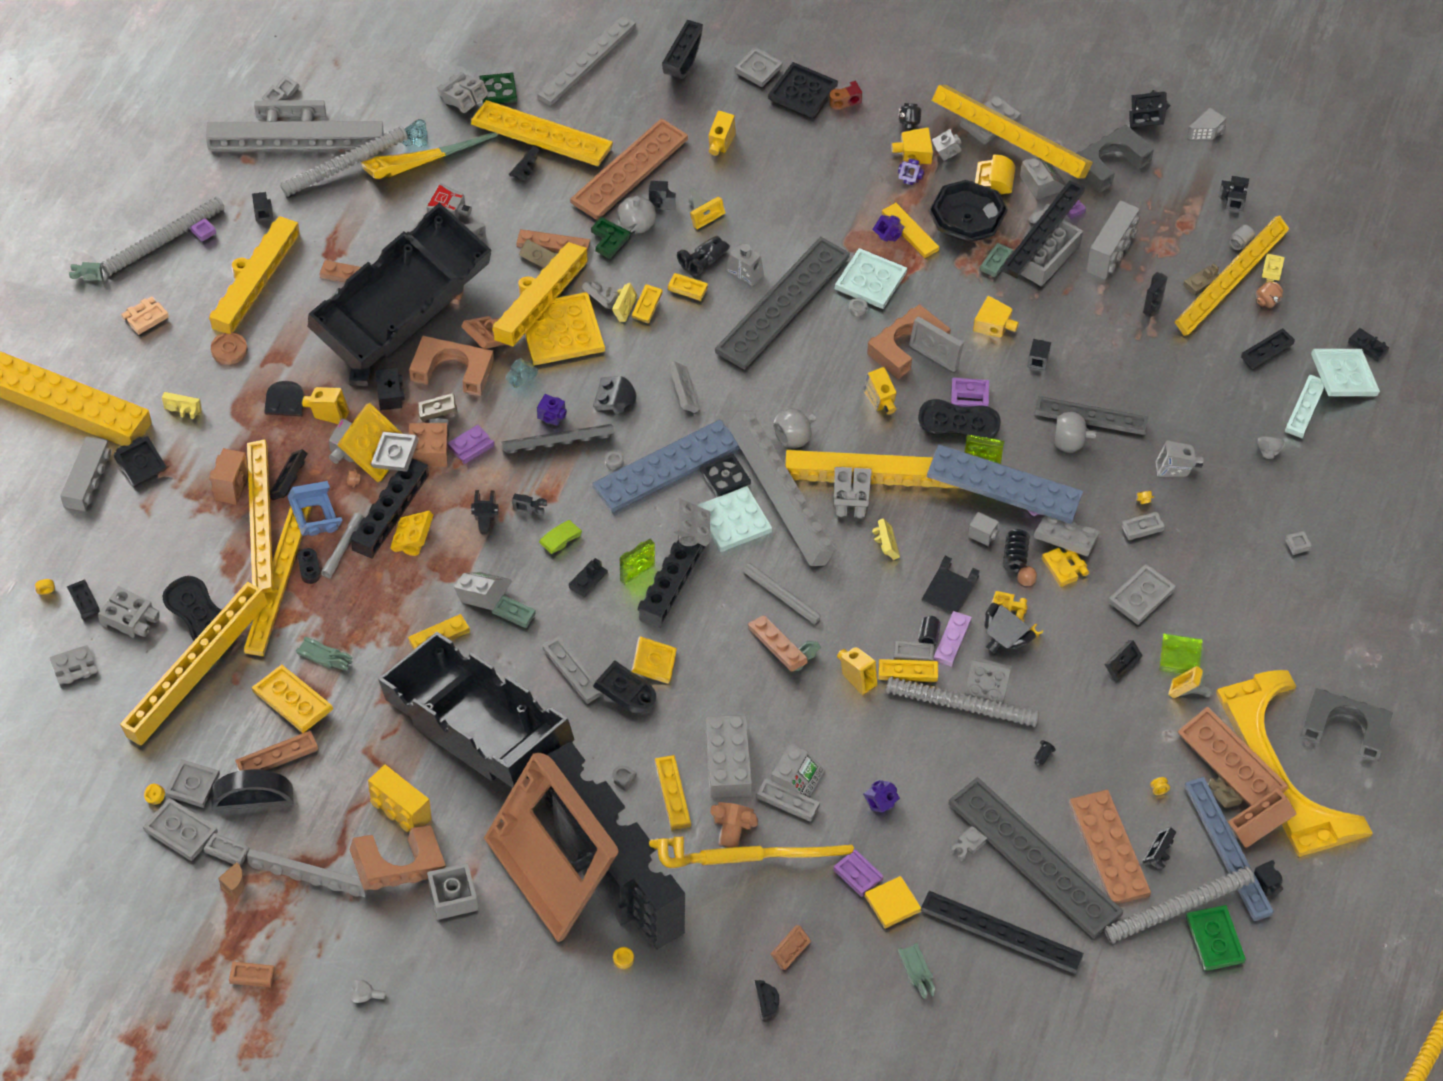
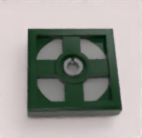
(500, 87)

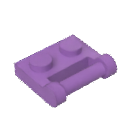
(969, 389)

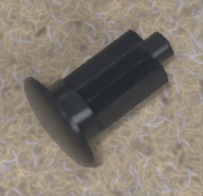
(1043, 752)

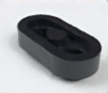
(309, 564)

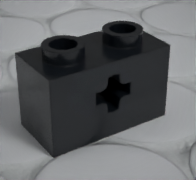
(389, 389)

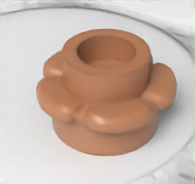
(353, 478)

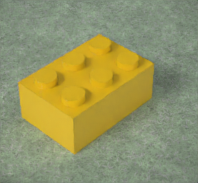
(399, 799)

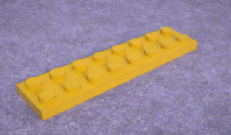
(542, 133)

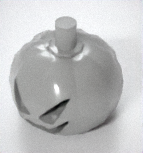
(636, 214)
(795, 428)
(1071, 432)

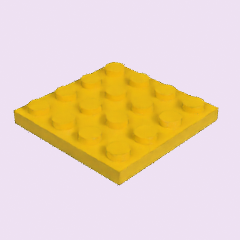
(565, 331)

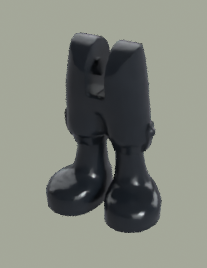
(707, 252)

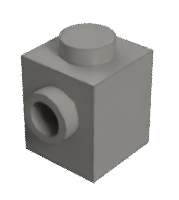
(983, 529)

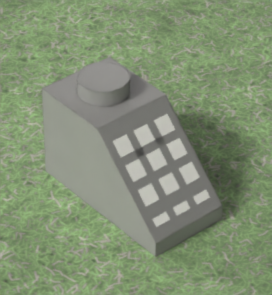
(1207, 126)

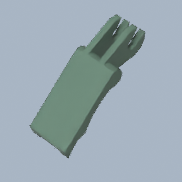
(324, 655)
(917, 969)

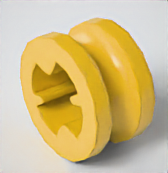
(1160, 786)

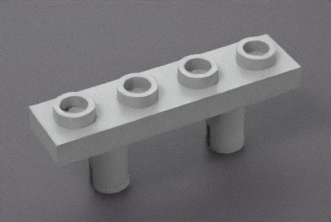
(289, 108)

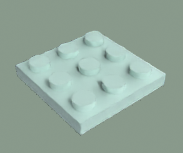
(871, 278)
(1345, 372)
(735, 519)

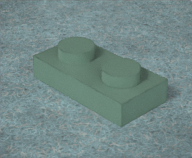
(995, 260)
(514, 611)

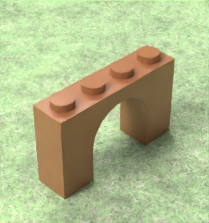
(883, 346)
(434, 351)
(378, 873)

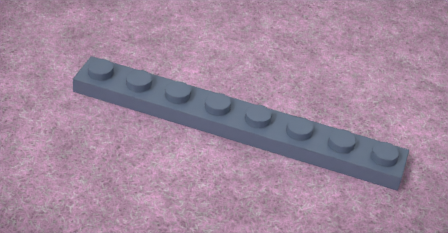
(1227, 846)

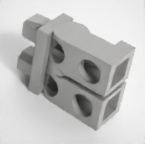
(462, 91)
(848, 496)
(128, 613)

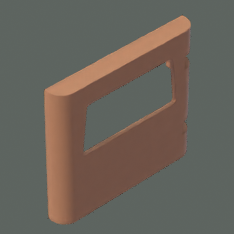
(534, 857)

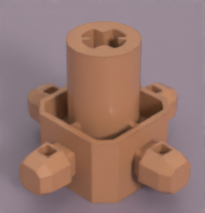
(733, 820)

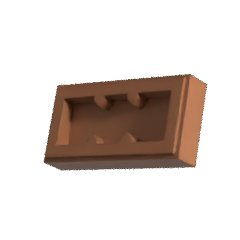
(790, 947)
(251, 974)

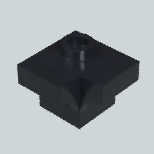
(1234, 192)
(661, 196)

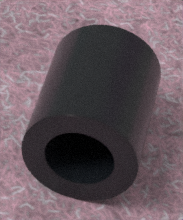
(929, 630)

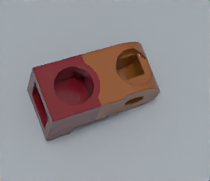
(846, 96)

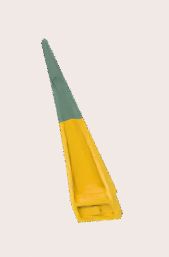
(396, 164)

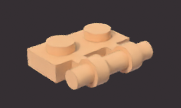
(147, 318)

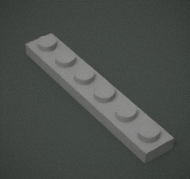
(301, 871)

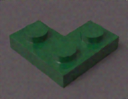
(612, 237)

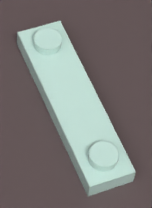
(1305, 406)

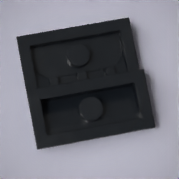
(1148, 109)

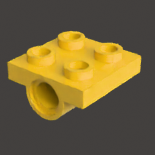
(412, 533)

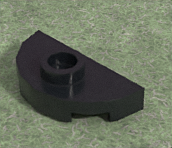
(768, 999)

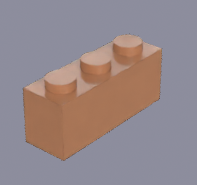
(1262, 817)

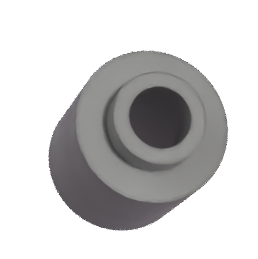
(1242, 237)

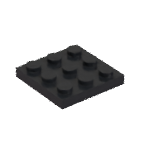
(802, 89)

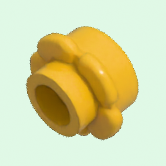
(1144, 497)

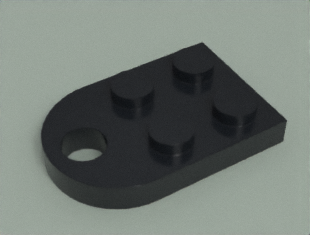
(626, 688)

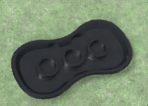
(942, 417)
(191, 601)

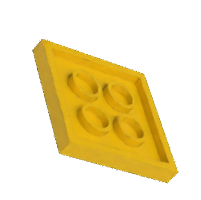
(363, 438)

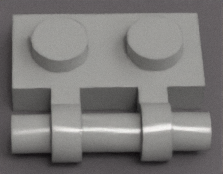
(73, 660)

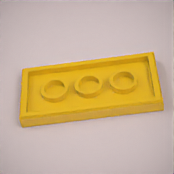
(292, 698)

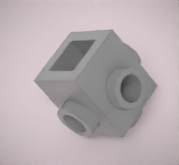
(947, 144)

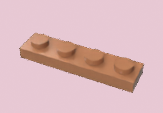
(550, 241)
(777, 643)
(279, 753)

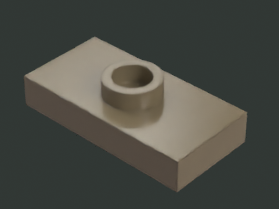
(536, 253)

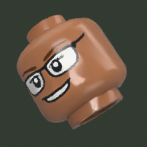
(1269, 294)

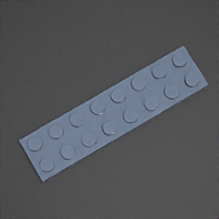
(665, 466)
(1005, 484)

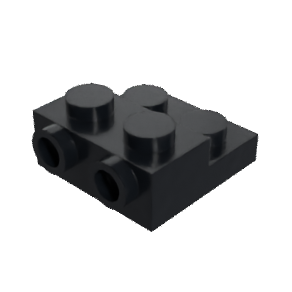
(139, 460)

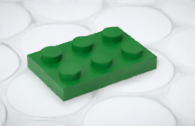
(1215, 938)

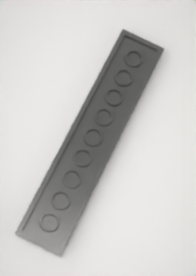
(782, 303)
(1036, 857)

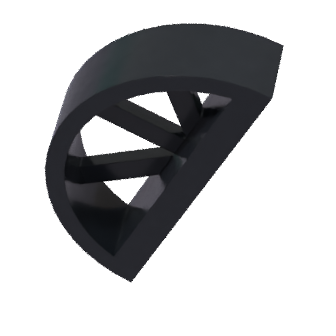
(683, 51)
(251, 790)

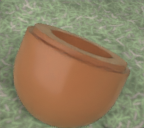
(1027, 576)

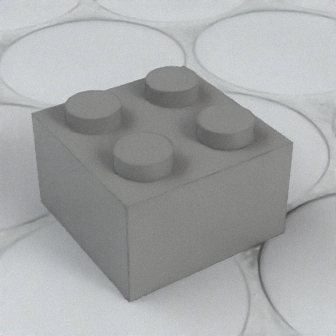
(452, 891)

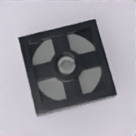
(725, 475)

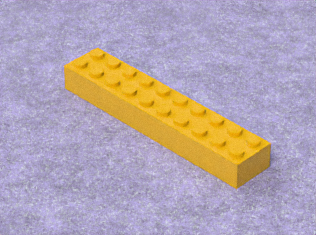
(71, 401)

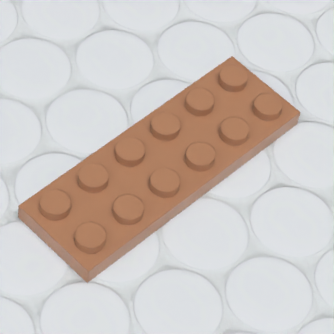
(1230, 757)
(1109, 847)

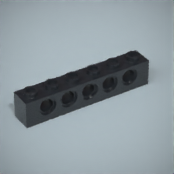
(398, 496)
(657, 612)

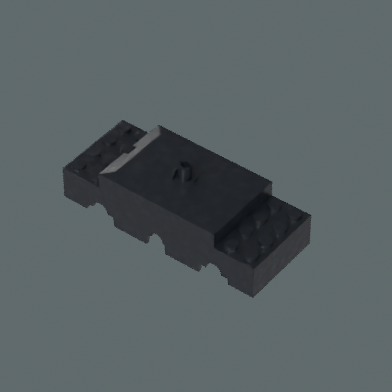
(400, 290)
(486, 721)
(629, 885)

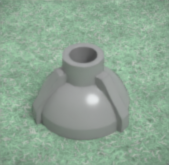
(1270, 446)

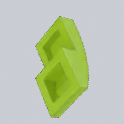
(559, 536)

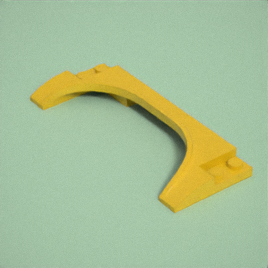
(1314, 825)

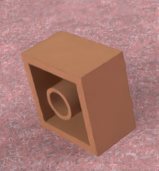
(432, 443)
(229, 476)

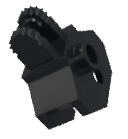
(484, 511)

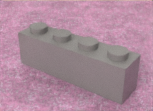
(85, 473)

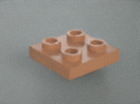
(481, 331)

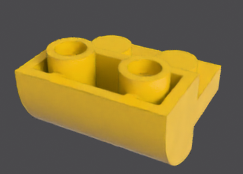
(996, 174)

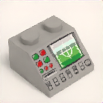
(1041, 177)
(481, 589)
(798, 771)

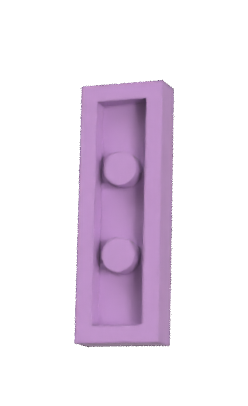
(952, 638)

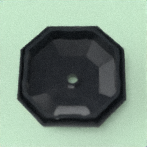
(968, 211)

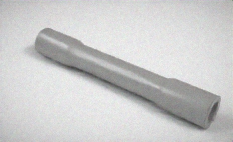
(333, 561)

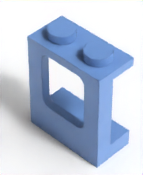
(309, 496)

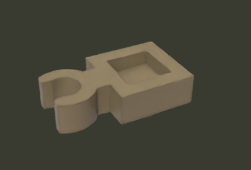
(1224, 793)

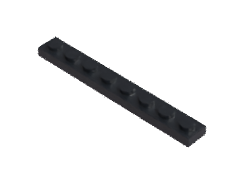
(1043, 229)
(1002, 932)

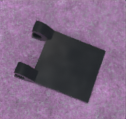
(949, 589)

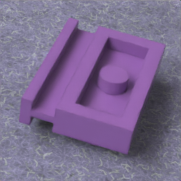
(471, 444)
(858, 873)

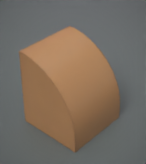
(232, 881)

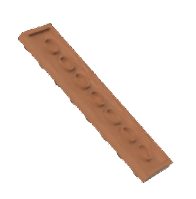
(629, 169)

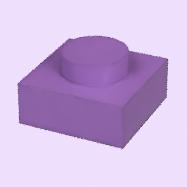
(1077, 209)
(203, 230)

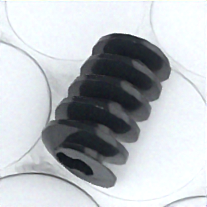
(1016, 550)

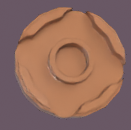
(228, 348)

